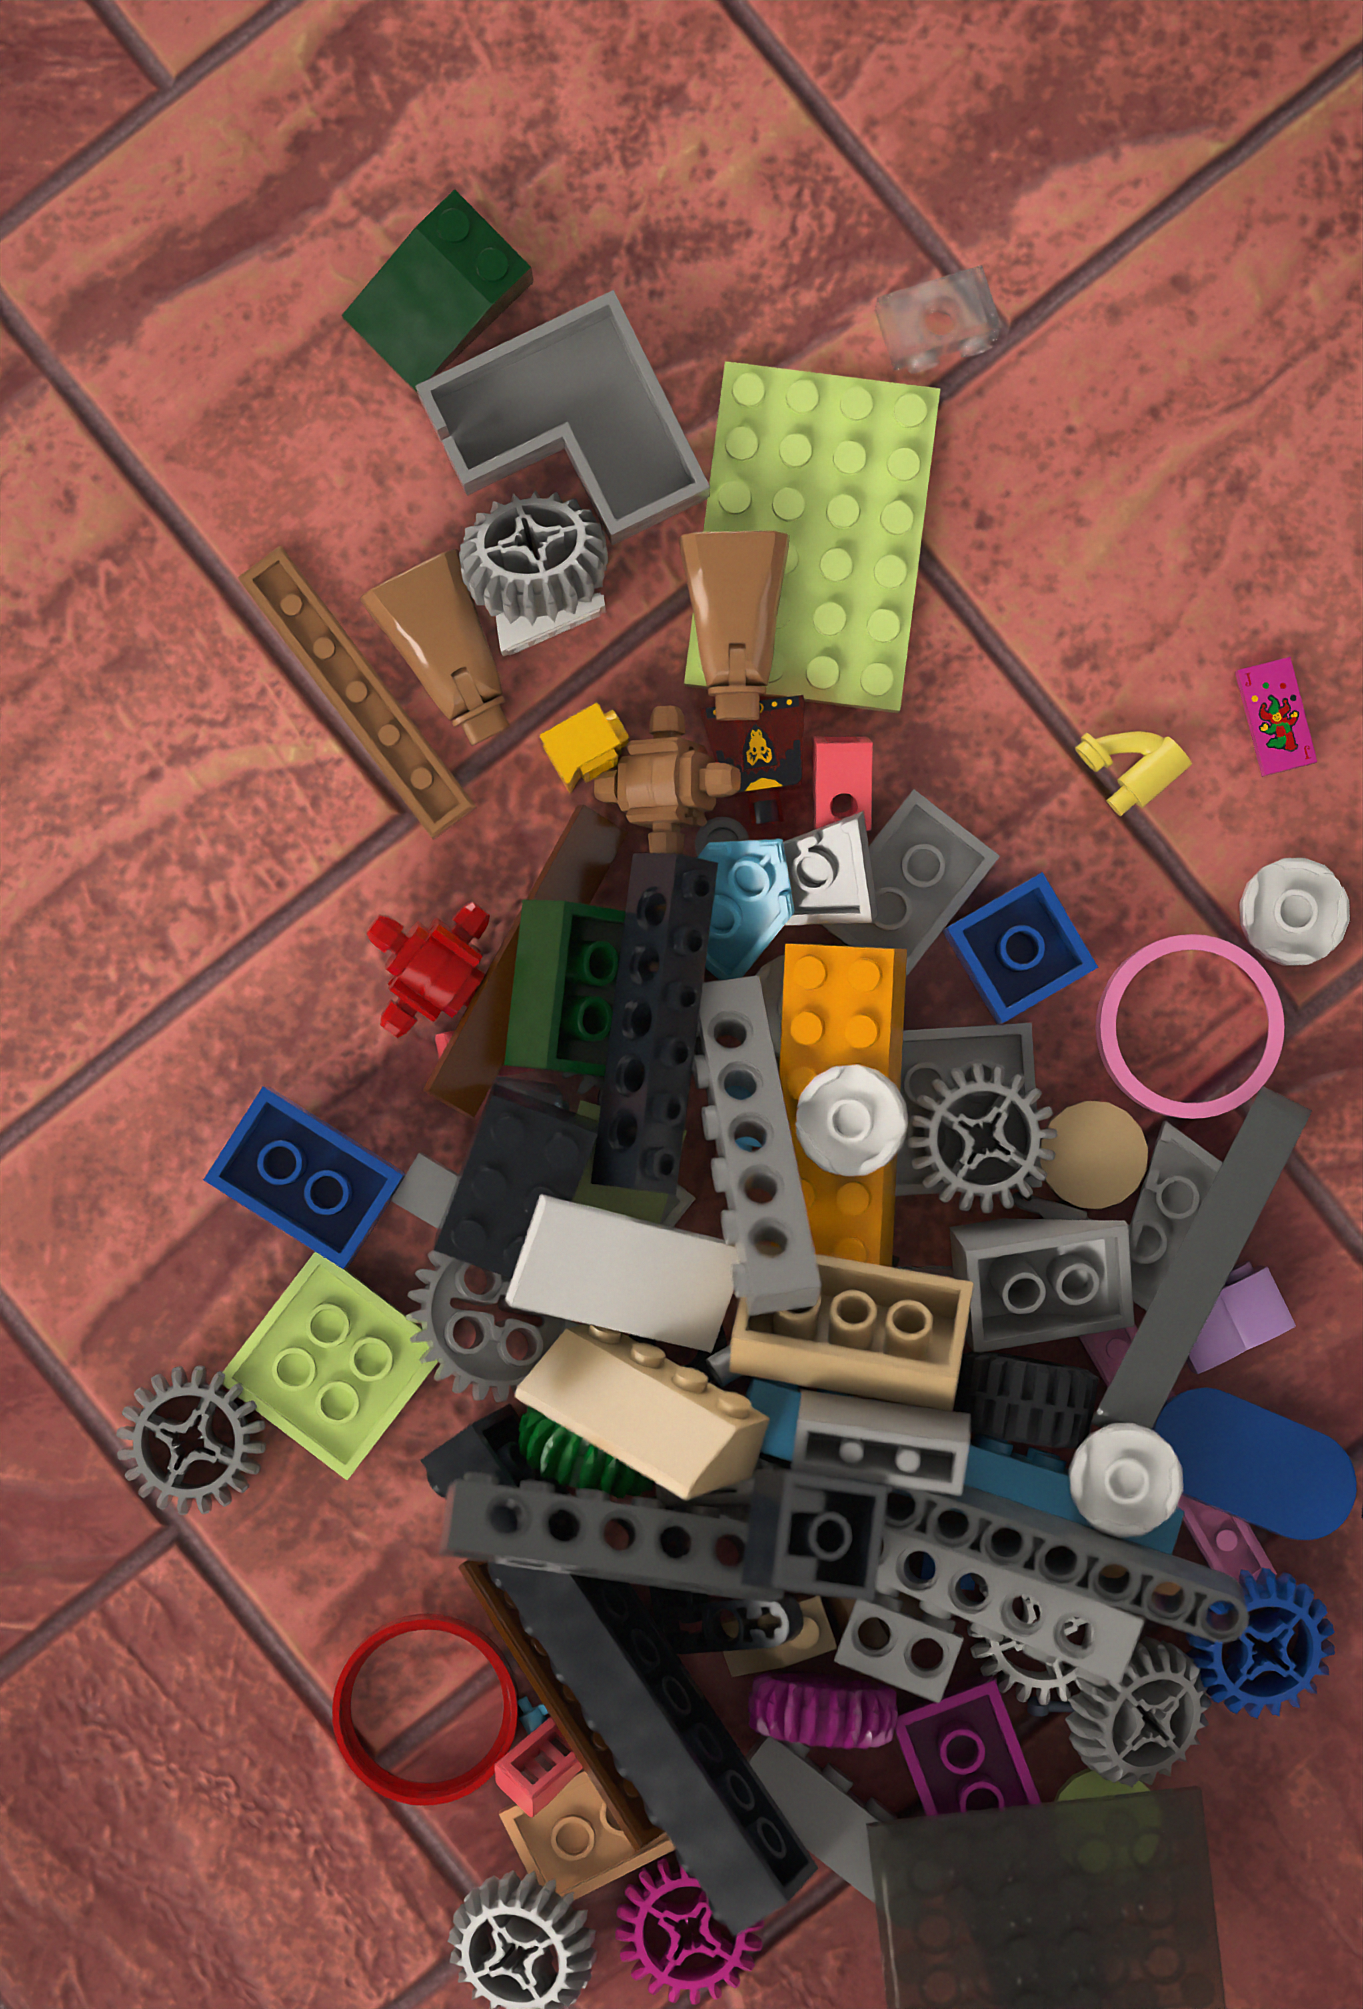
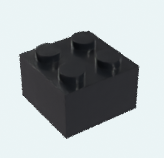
(814, 1534)

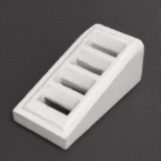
(522, 634)

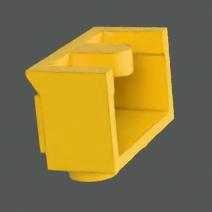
(585, 745)

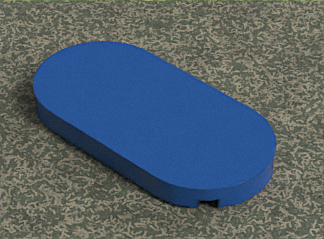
(1258, 1464)

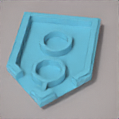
(748, 903)

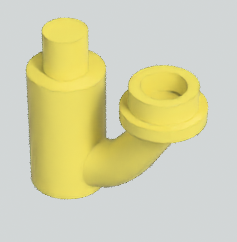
(1148, 777)

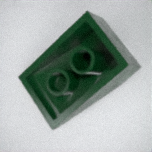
(438, 291)

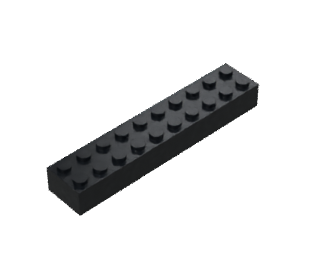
(640, 1701)

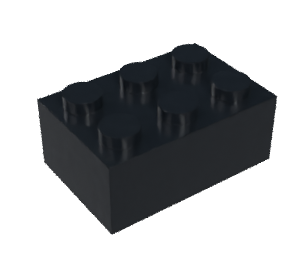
(513, 1159)

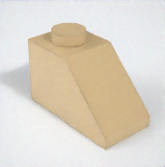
(812, 1641)

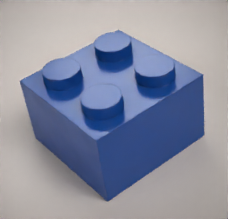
(1020, 949)

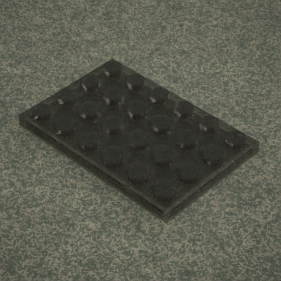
(1050, 1906)

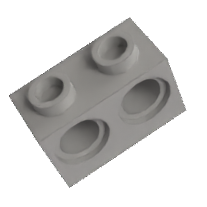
(893, 1659)

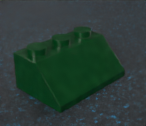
(564, 987)

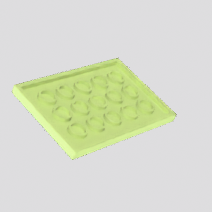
(848, 481)

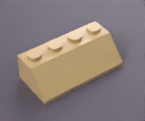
(646, 1410)

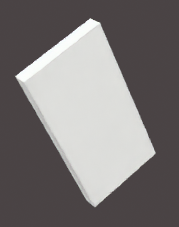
(624, 1274)

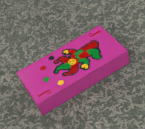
(1276, 716)

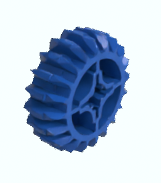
(1235, 1678)

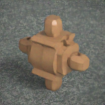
(667, 782)

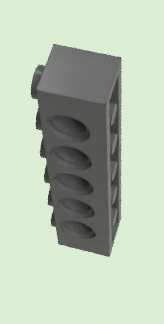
(471, 1535)

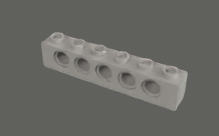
(792, 1278)

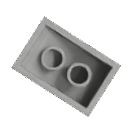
(1043, 1279)

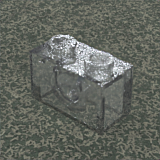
(960, 296)

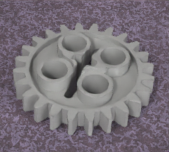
(487, 1360)

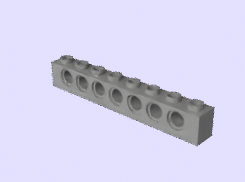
(1045, 1640)

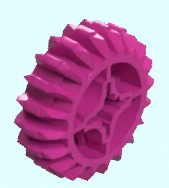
(669, 1914)

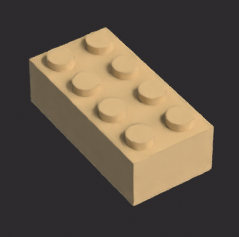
(868, 1335)

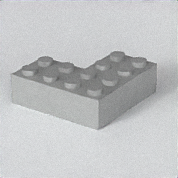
(576, 389)

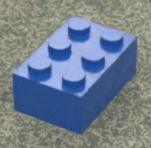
(305, 1177)

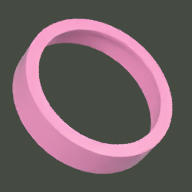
(1111, 1053)

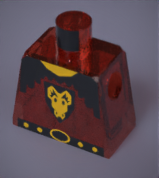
(764, 751)

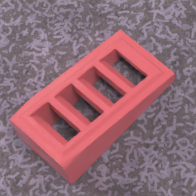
(522, 1758)

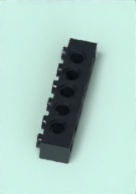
(654, 1022)

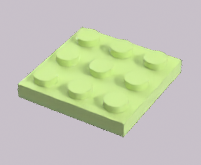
(331, 1364)

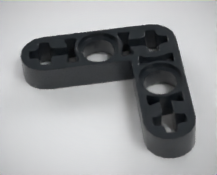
(691, 1607)

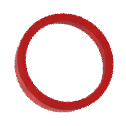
(385, 1782)

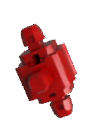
(430, 966)

